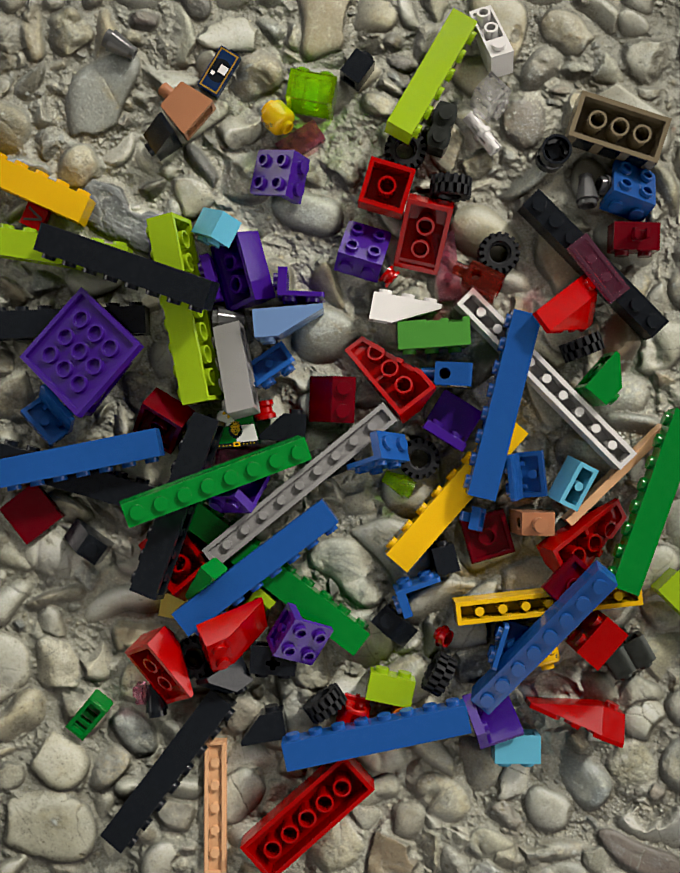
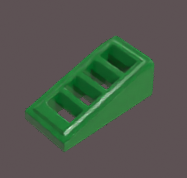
(205, 576)
(97, 702)

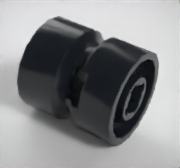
(557, 149)

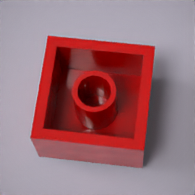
(386, 188)
(596, 638)

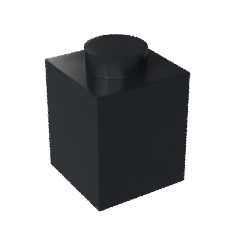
(357, 69)
(444, 557)

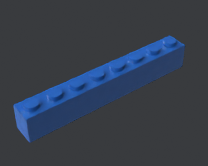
(503, 405)
(81, 458)
(256, 566)
(544, 636)
(375, 734)

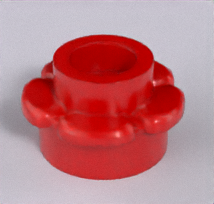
(443, 636)

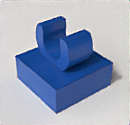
(475, 518)

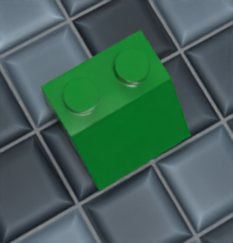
(602, 381)

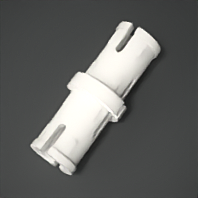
(482, 133)

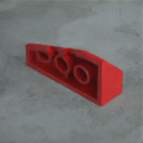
(570, 308)
(396, 382)
(583, 538)
(597, 717)

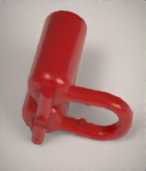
(355, 707)

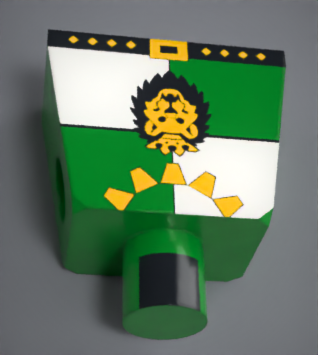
(238, 432)

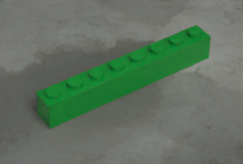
(214, 480)
(649, 508)

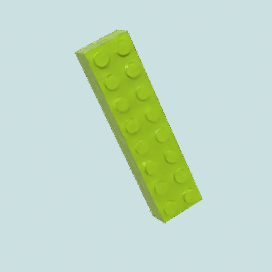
(187, 330)

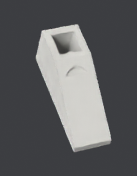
(492, 42)
(391, 308)

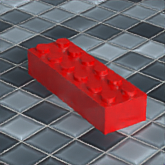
(306, 815)

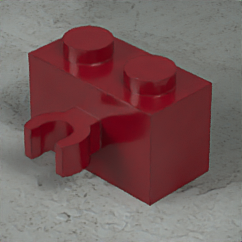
(633, 238)

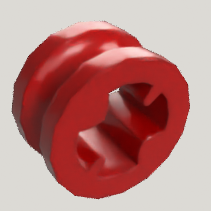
(389, 276)

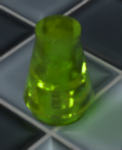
(399, 483)

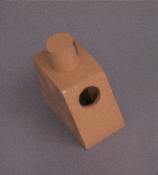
(185, 107)
(532, 522)

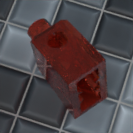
(489, 281)

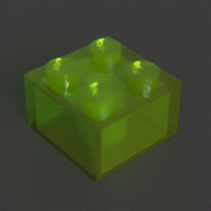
(312, 93)

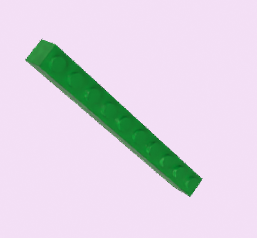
(289, 586)

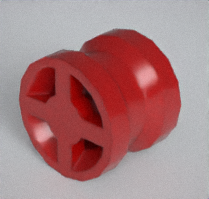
(266, 411)

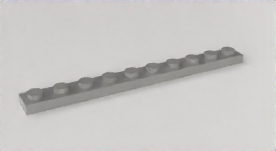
(299, 484)

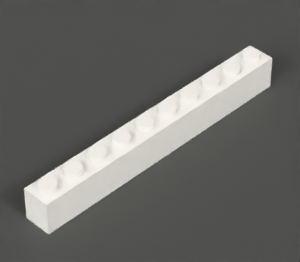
(551, 386)

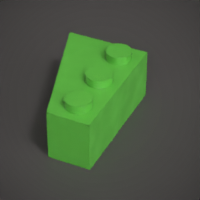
(433, 335)

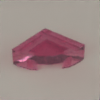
(139, 693)

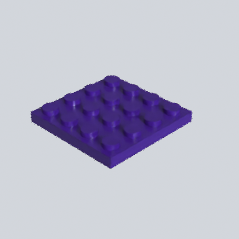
(81, 352)

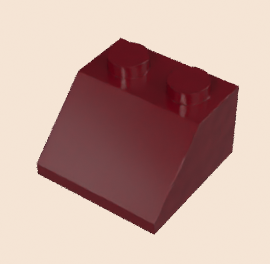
(332, 399)
(166, 413)

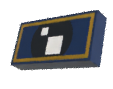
(219, 72)

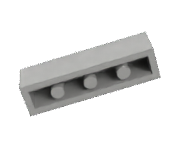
(236, 370)

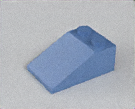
(279, 322)

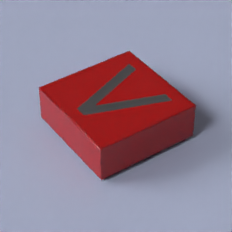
(34, 215)

